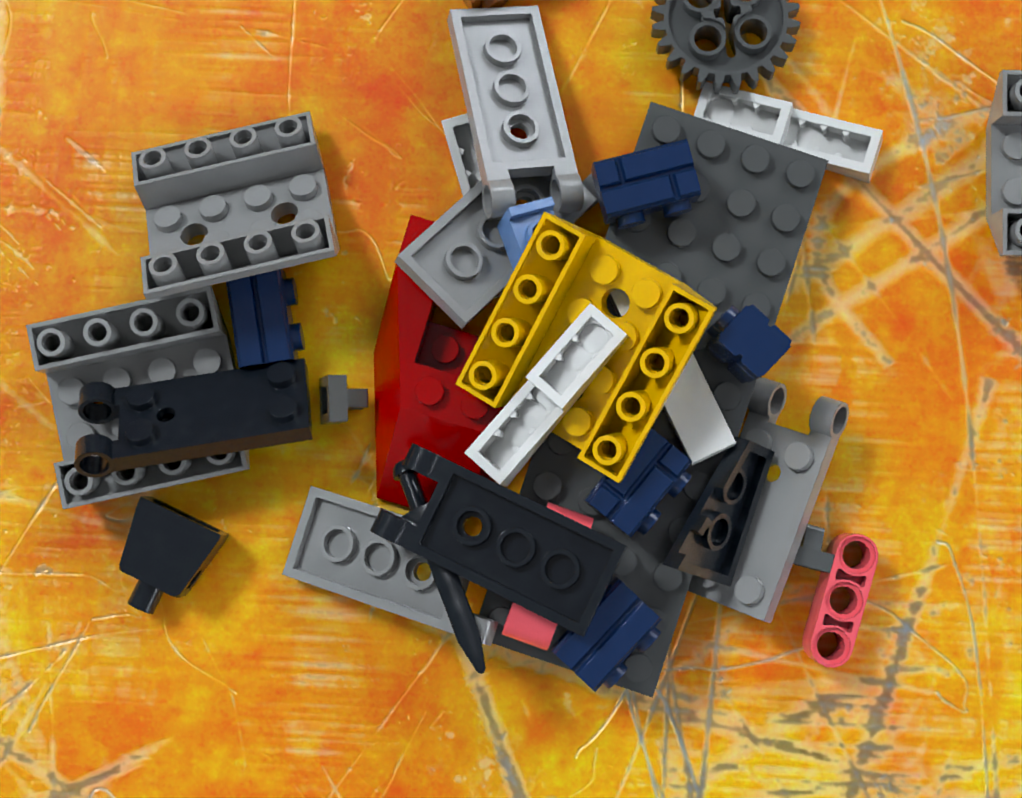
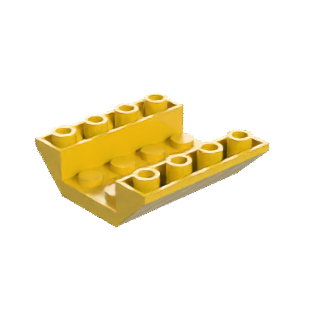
(547, 291)

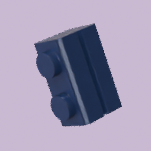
(646, 184)
(264, 318)
(746, 342)
(654, 473)
(614, 633)

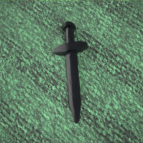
(447, 582)

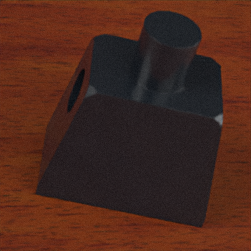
(166, 552)

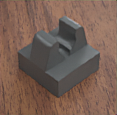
(337, 399)
(810, 553)

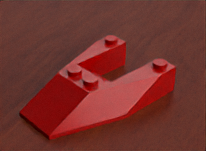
(416, 384)

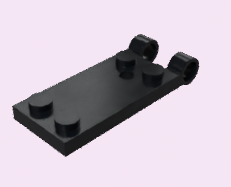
(210, 413)
(522, 547)

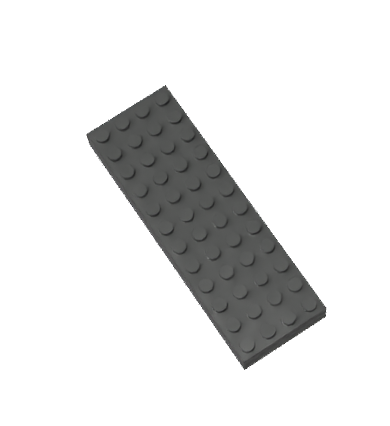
(731, 251)

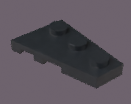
(723, 515)

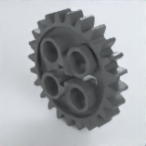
(683, 25)

